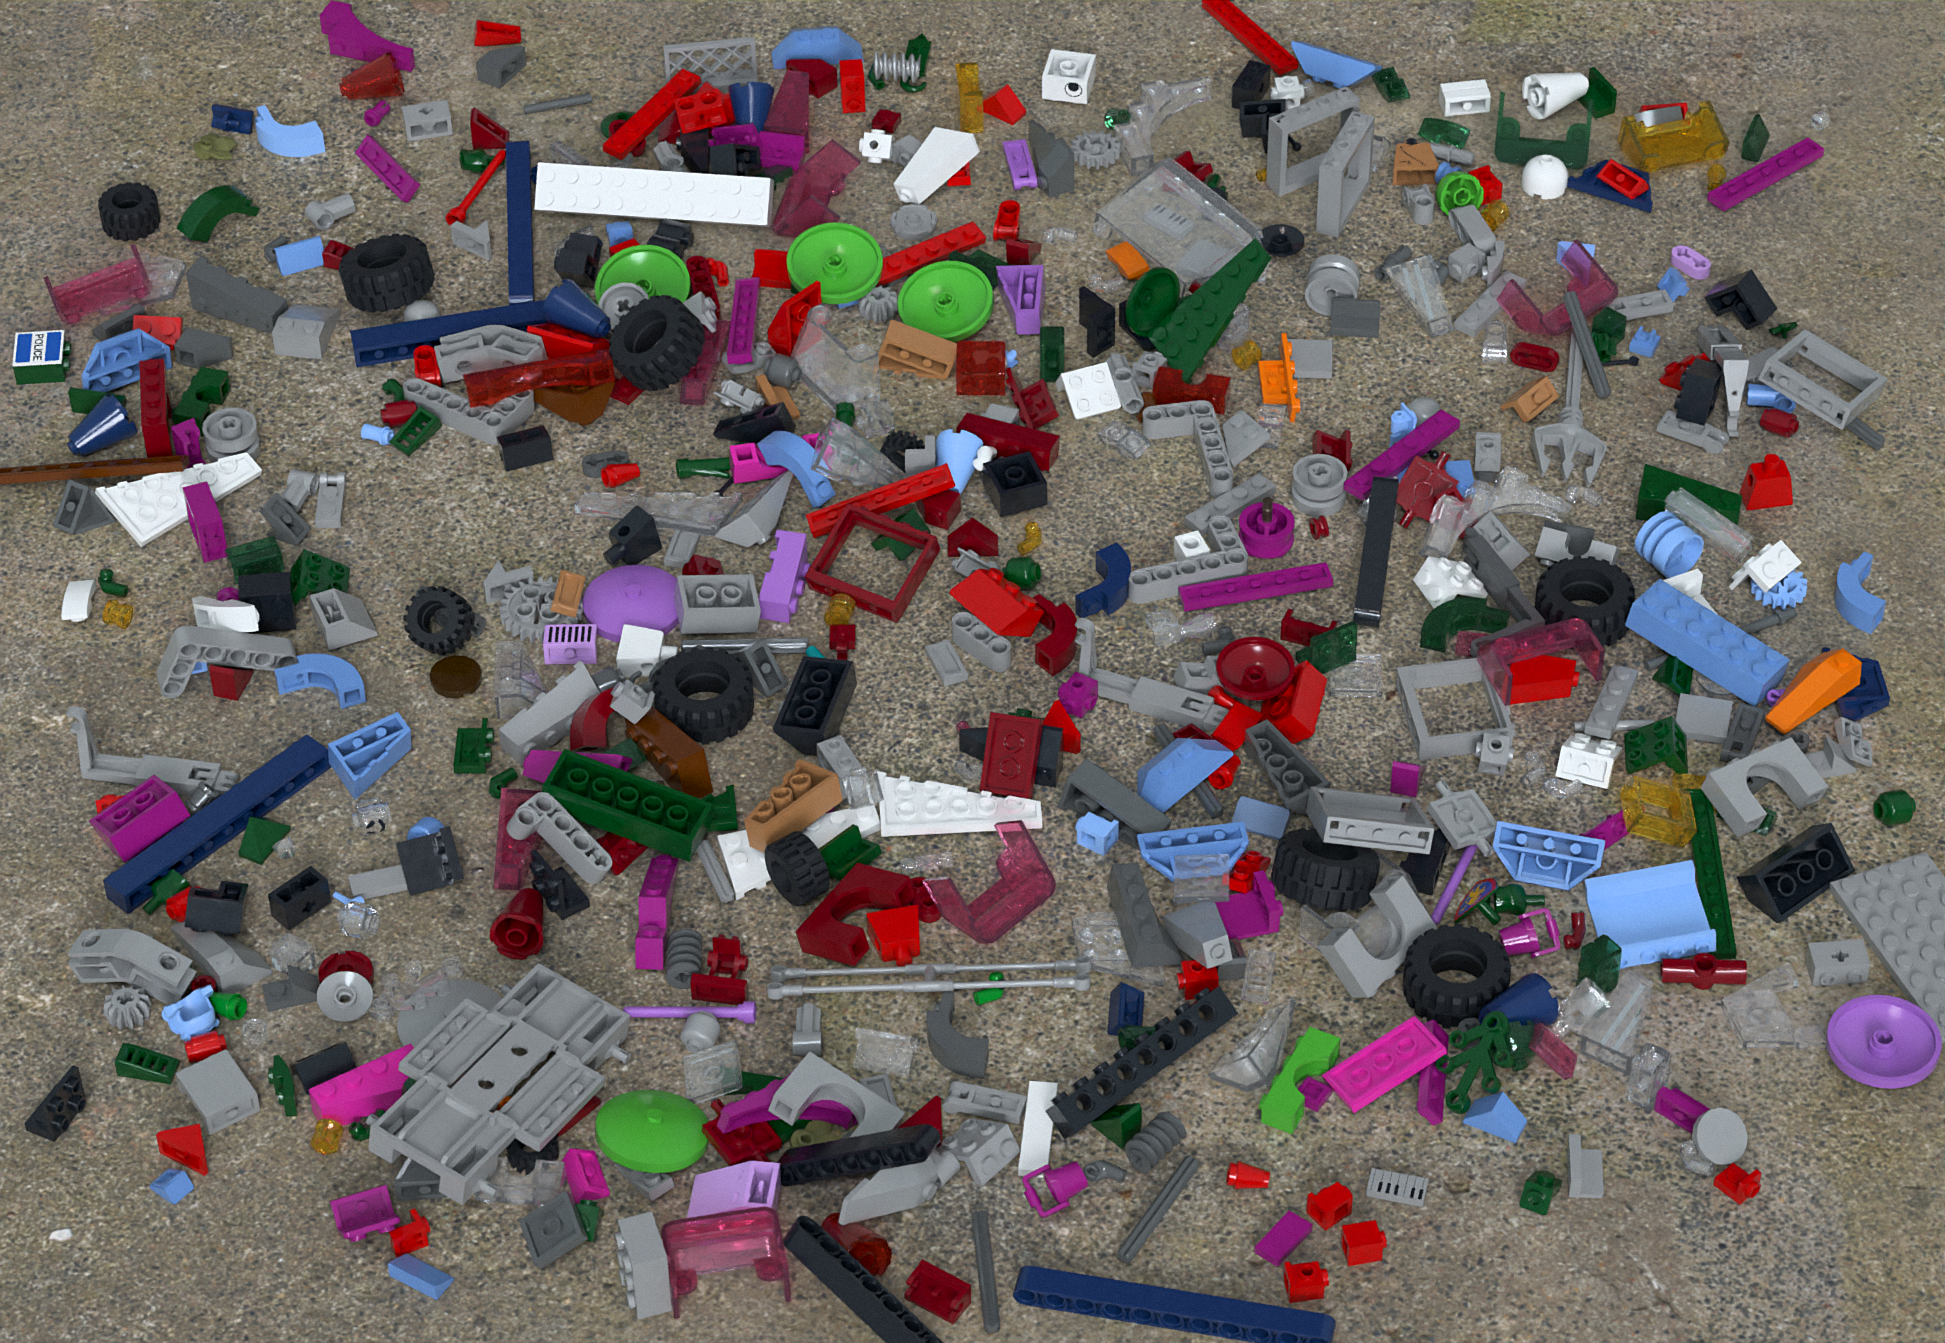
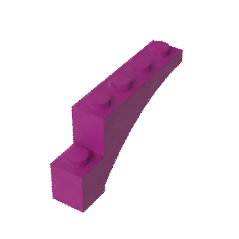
(353, 40)
(654, 912)
(756, 1105)

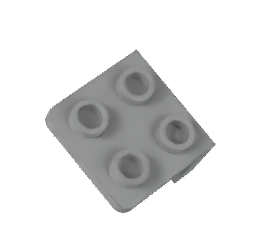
(983, 1147)

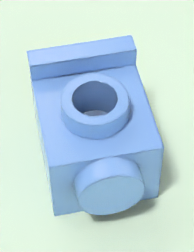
(1097, 833)

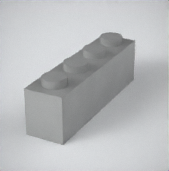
(549, 716)

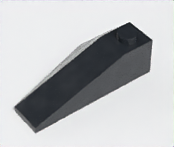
(1050, 757)

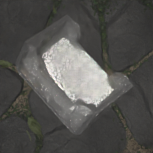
(833, 369)

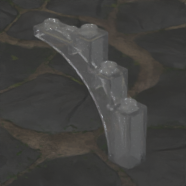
(1155, 107)
(1508, 496)

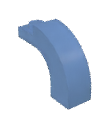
(797, 456)
(1852, 601)
(324, 672)

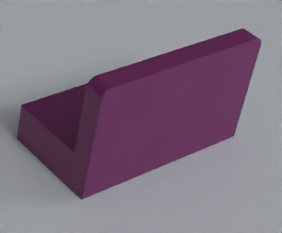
(1679, 1107)

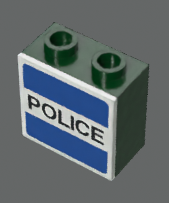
(41, 357)

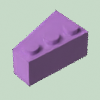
(786, 577)

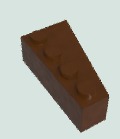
(671, 753)

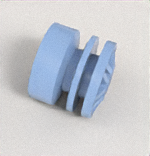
(1668, 544)

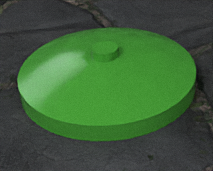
(837, 256)
(649, 267)
(947, 300)
(651, 1131)

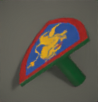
(1479, 897)

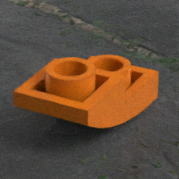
(1128, 260)

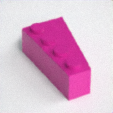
(361, 1089)

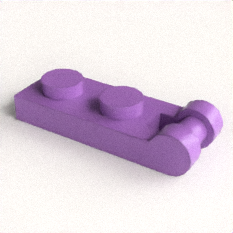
(1019, 164)

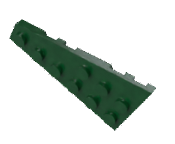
(1204, 316)

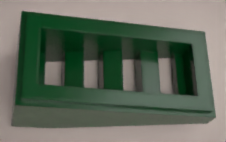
(420, 415)
(130, 1056)

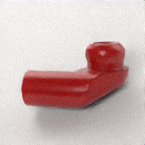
(718, 270)

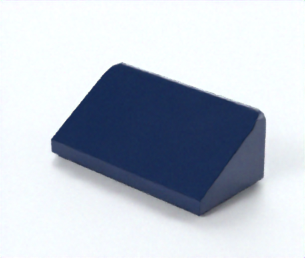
(1125, 1008)

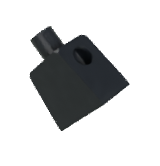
(633, 538)

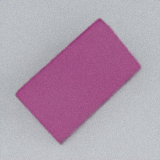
(585, 1175)

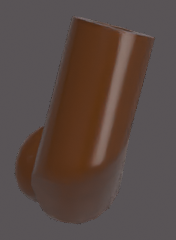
(1149, 400)

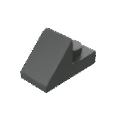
(285, 522)
(295, 991)

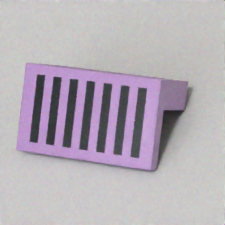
(570, 643)

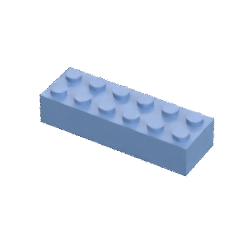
(1707, 642)

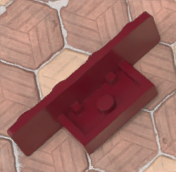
(1034, 401)

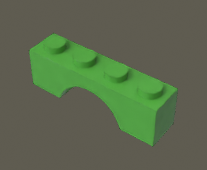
(1313, 1056)

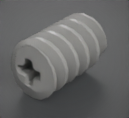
(896, 67)

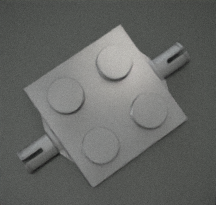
(1463, 818)

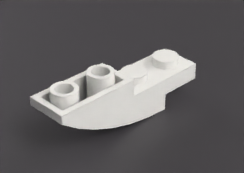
(225, 615)

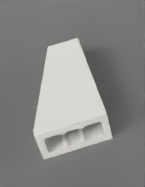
(934, 163)

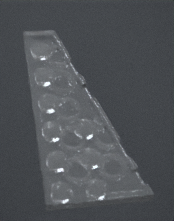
(670, 509)

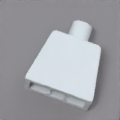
(641, 650)

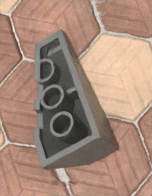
(1052, 161)

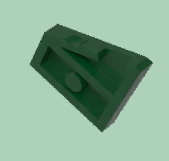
(724, 810)

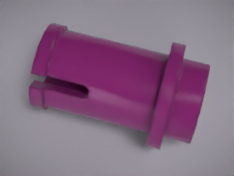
(373, 116)

